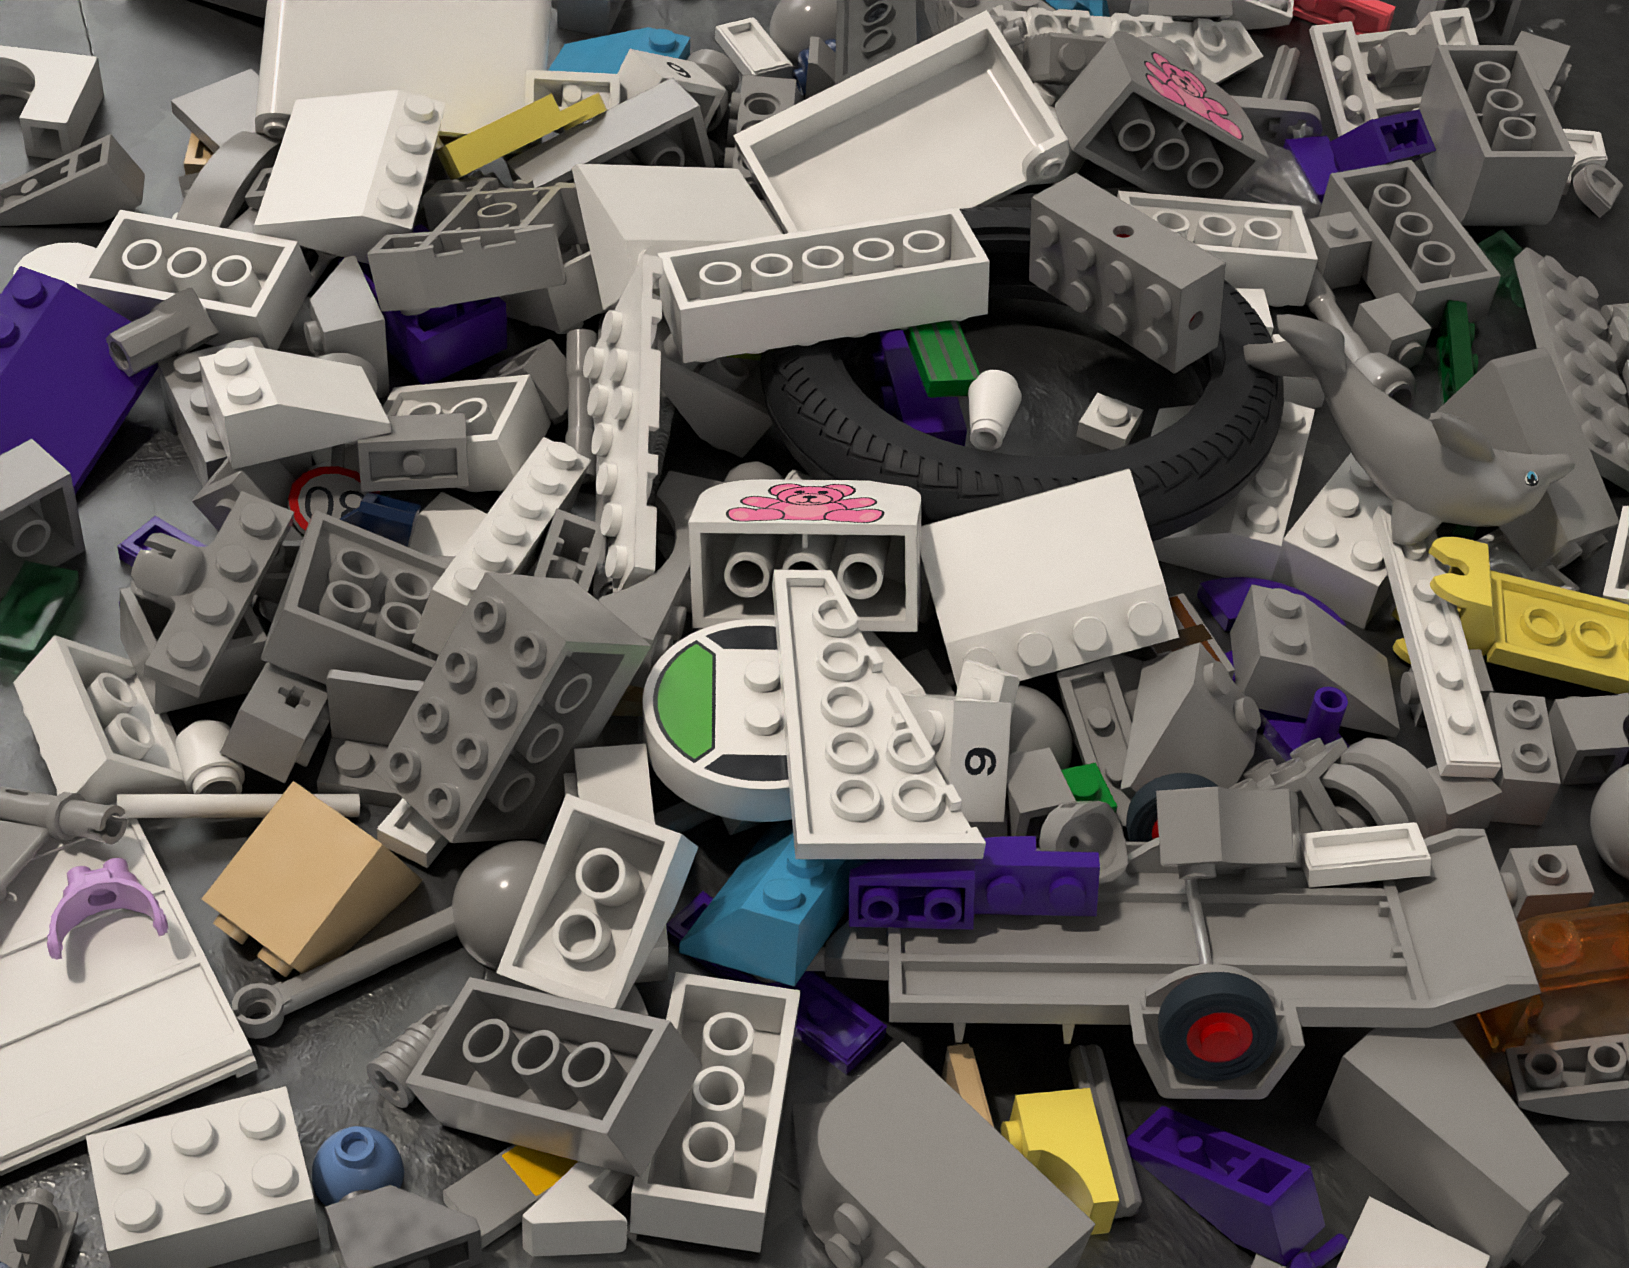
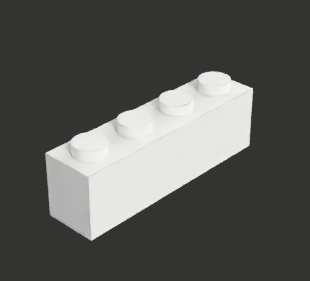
(620, 781)

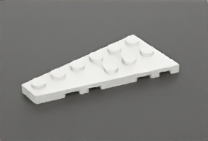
(624, 409)
(853, 748)

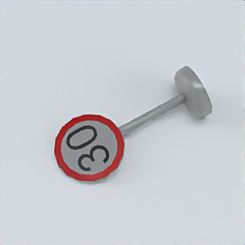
(330, 488)

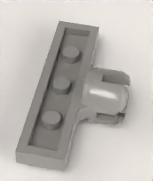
(206, 589)

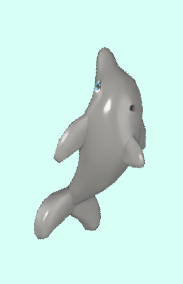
(1423, 466)

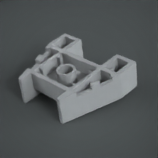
(478, 244)

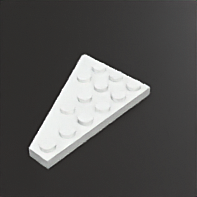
(1213, 47)

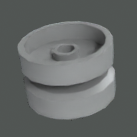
(1384, 786)

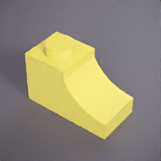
(1066, 1145)

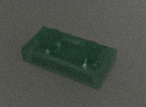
(34, 609)

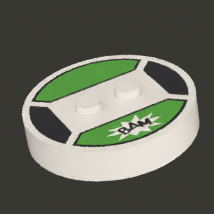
(720, 723)

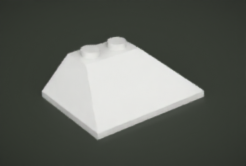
(1346, 73)

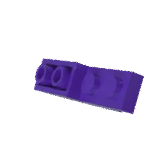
(949, 892)

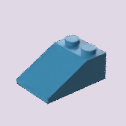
(608, 52)

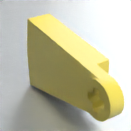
(514, 132)

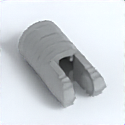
(397, 1061)

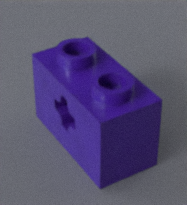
(1383, 142)

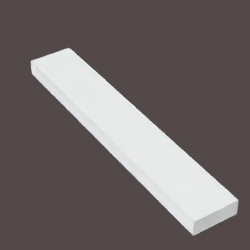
(1438, 658)

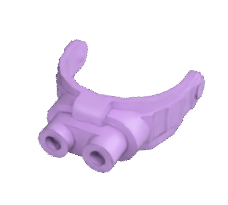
(97, 891)

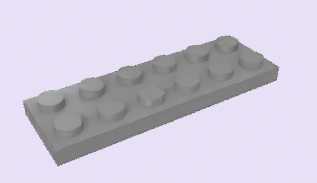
(1573, 331)

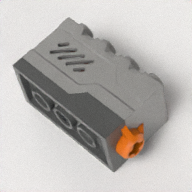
(883, 28)

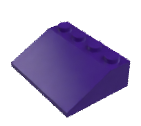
(59, 372)

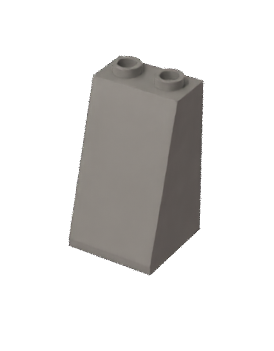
(1527, 411)
(1446, 1139)

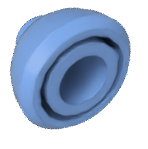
(353, 1162)

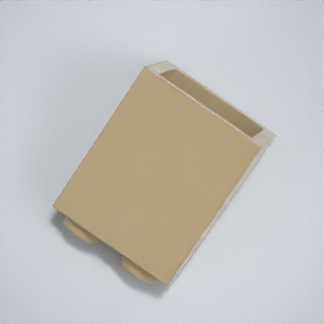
(307, 884)

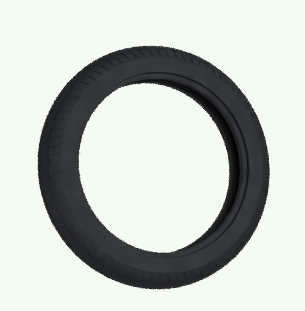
(1176, 473)

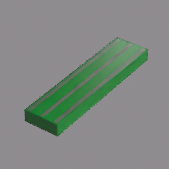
(942, 358)

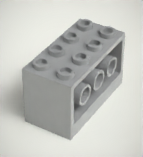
(508, 704)

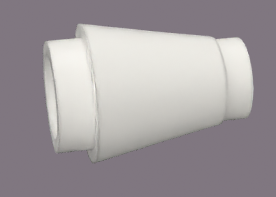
(992, 407)

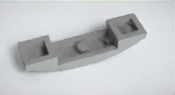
(227, 179)

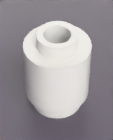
(202, 763)

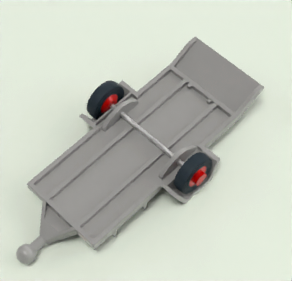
(1217, 965)

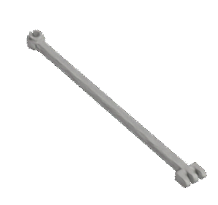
(381, 954)

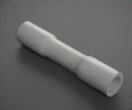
(1323, 305)
(579, 421)

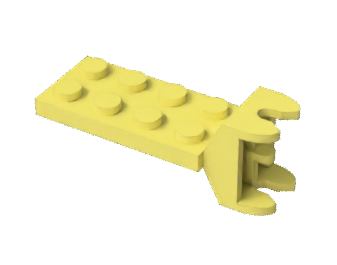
(1531, 622)

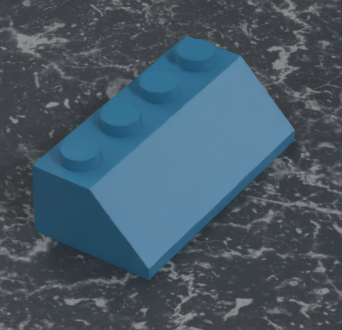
(773, 910)

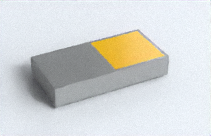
(505, 1188)

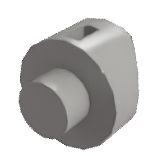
(1087, 828)

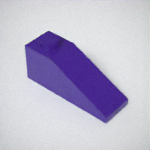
(1234, 1184)

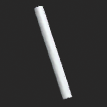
(220, 805)

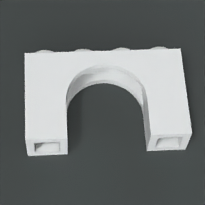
(60, 94)

